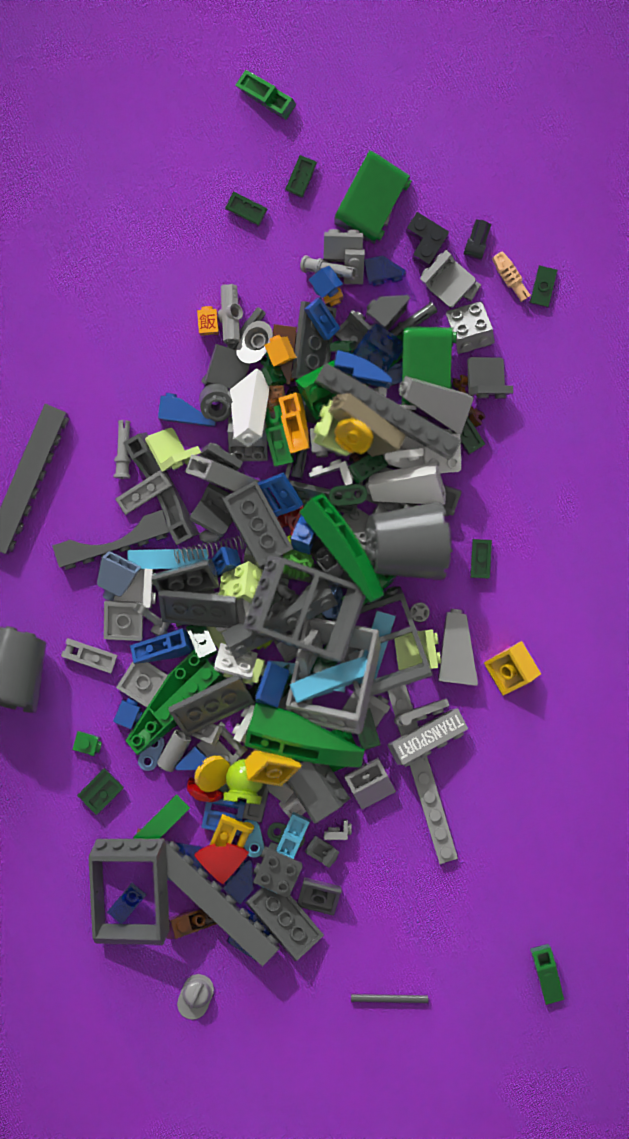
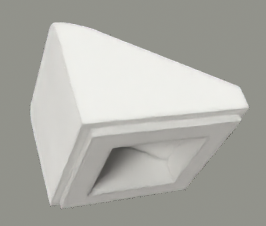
(292, 805)

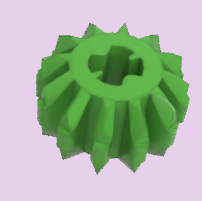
(298, 557)

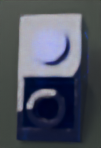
(382, 269)
(241, 883)
(126, 903)

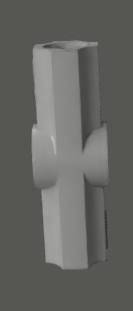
(230, 314)

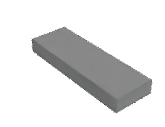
(144, 491)

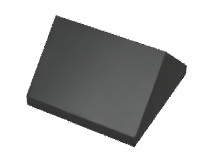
(319, 896)

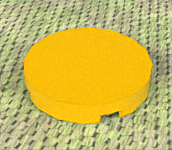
(353, 436)
(212, 773)

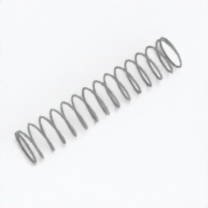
(242, 547)

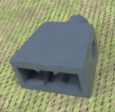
(116, 575)

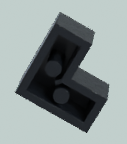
(431, 237)

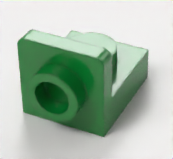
(87, 743)

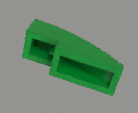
(266, 94)
(163, 819)

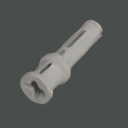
(314, 265)
(122, 459)

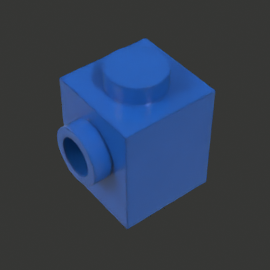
(325, 282)
(128, 713)

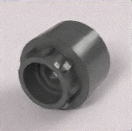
(215, 393)

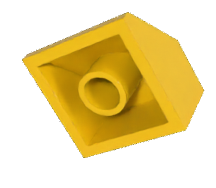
(512, 668)
(270, 768)

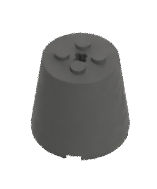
(409, 542)
(20, 669)

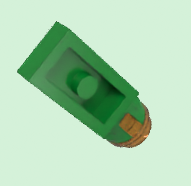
(276, 434)

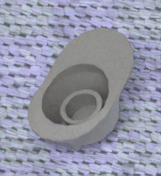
(252, 343)
(195, 996)

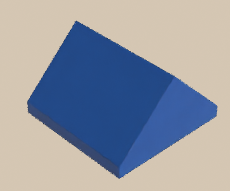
(272, 685)

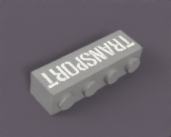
(428, 736)

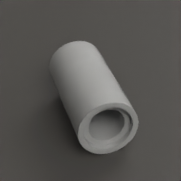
(174, 751)

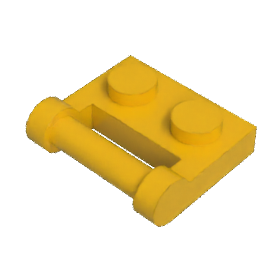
(226, 831)

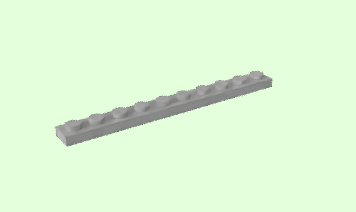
(425, 784)

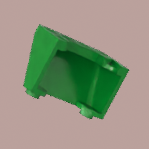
(371, 197)
(428, 355)

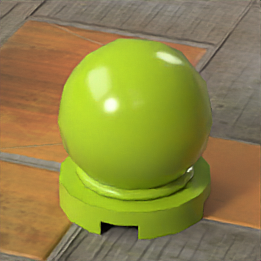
(240, 786)

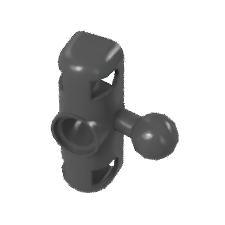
(326, 559)

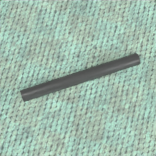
(389, 998)

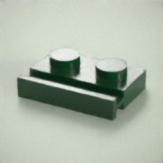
(100, 791)

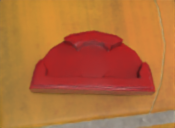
(201, 795)

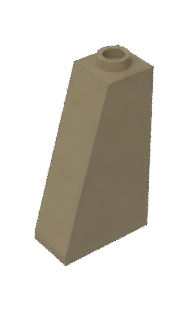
(385, 435)

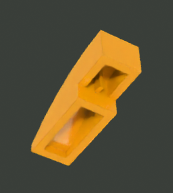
(294, 422)

